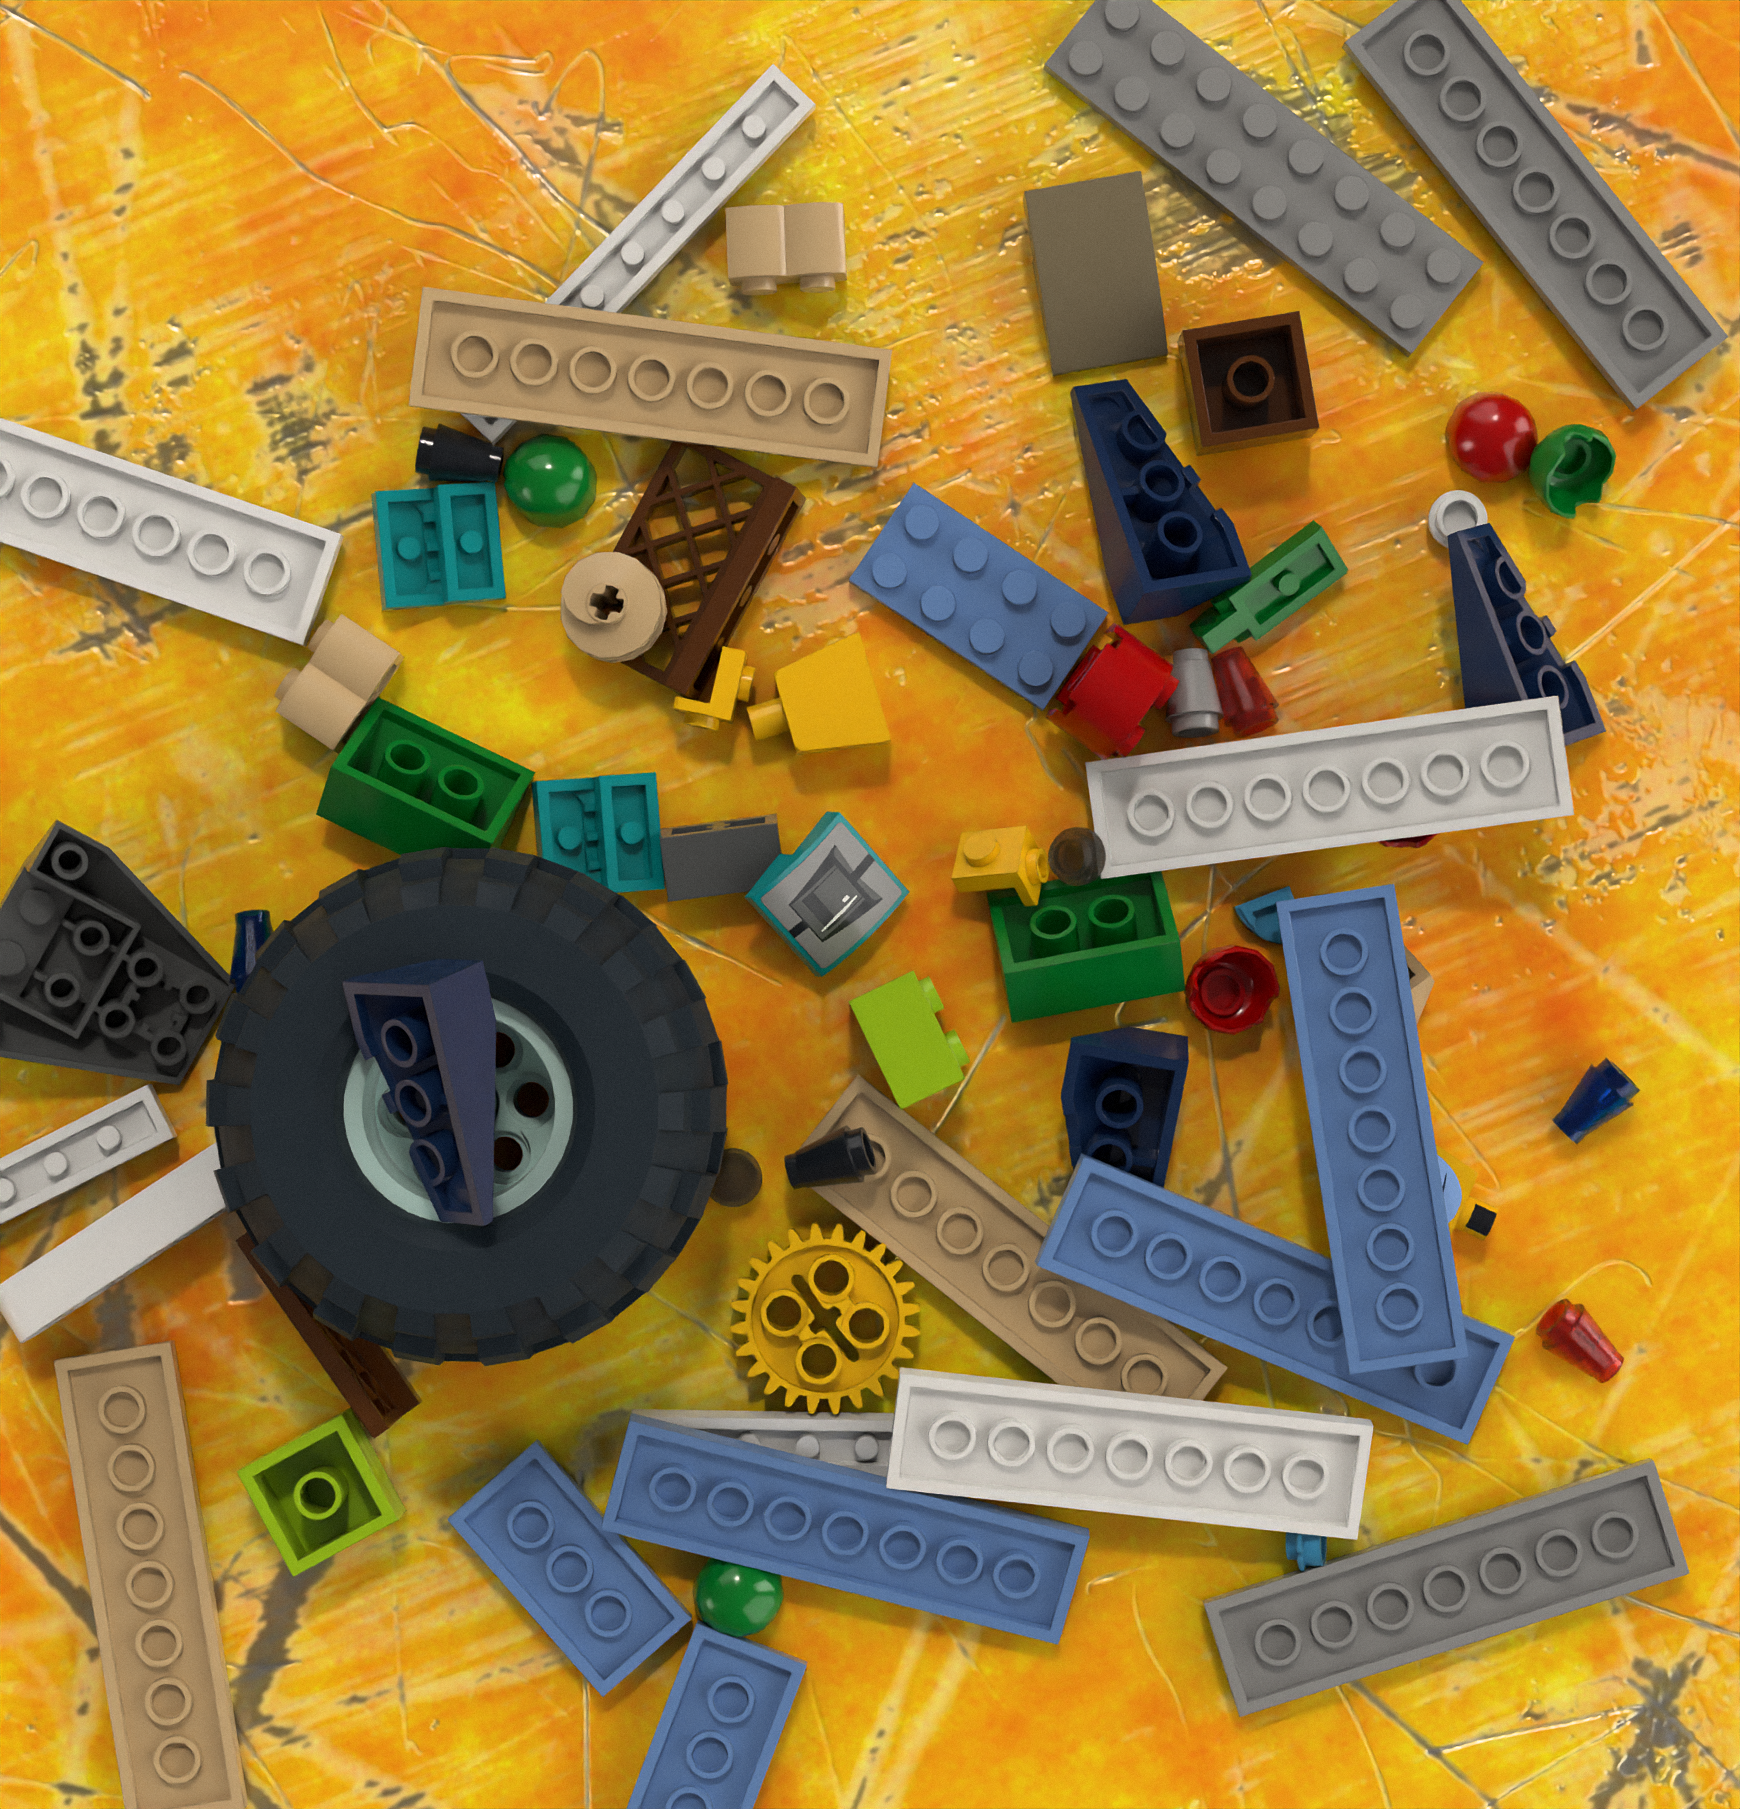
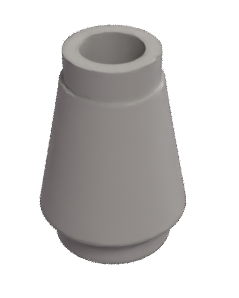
(1195, 702)

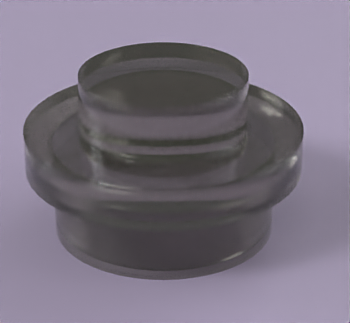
(1077, 856)
(738, 1178)

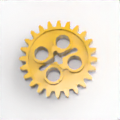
(781, 1348)

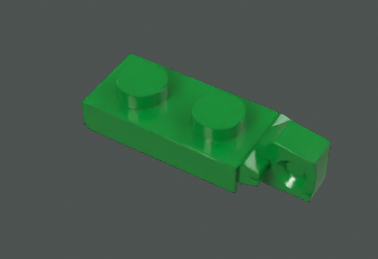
(1276, 590)

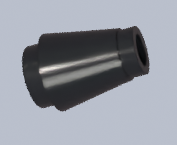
(456, 456)
(832, 1160)

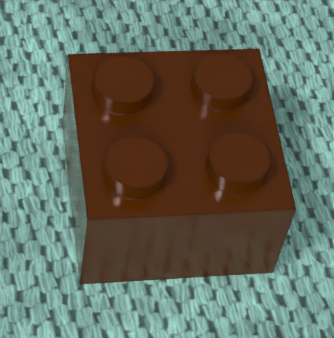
(1248, 383)

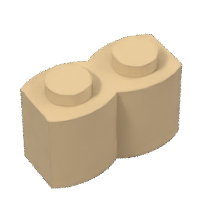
(786, 246)
(338, 682)

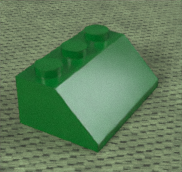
(421, 785)
(1086, 945)

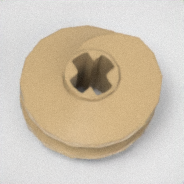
(603, 580)

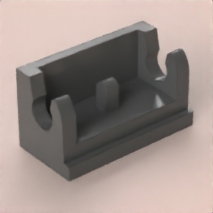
(718, 856)

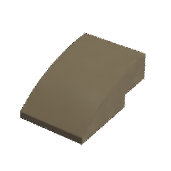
(1095, 273)

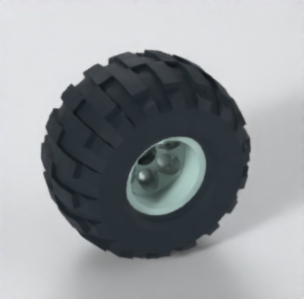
(604, 1175)

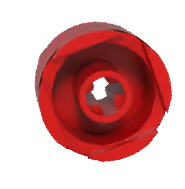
(1112, 694)

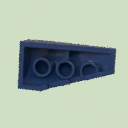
(1153, 522)
(1504, 644)
(437, 1051)
(1125, 1098)

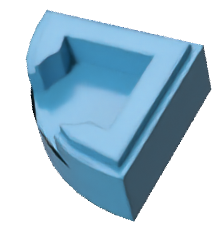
(1261, 914)

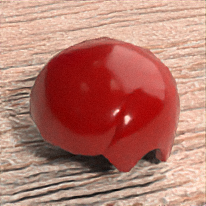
(1492, 437)
(1231, 989)

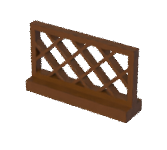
(737, 574)
(358, 1367)

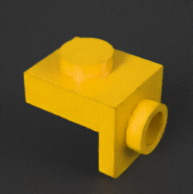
(731, 684)
(1001, 861)

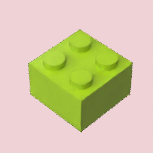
(908, 1038)
(322, 1492)

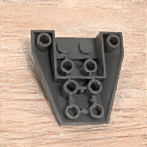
(100, 967)

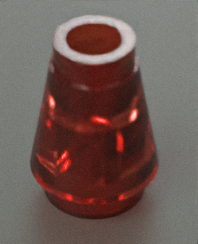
(1243, 694)
(1577, 1339)

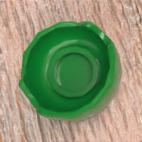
(1571, 468)
(550, 480)
(736, 1597)

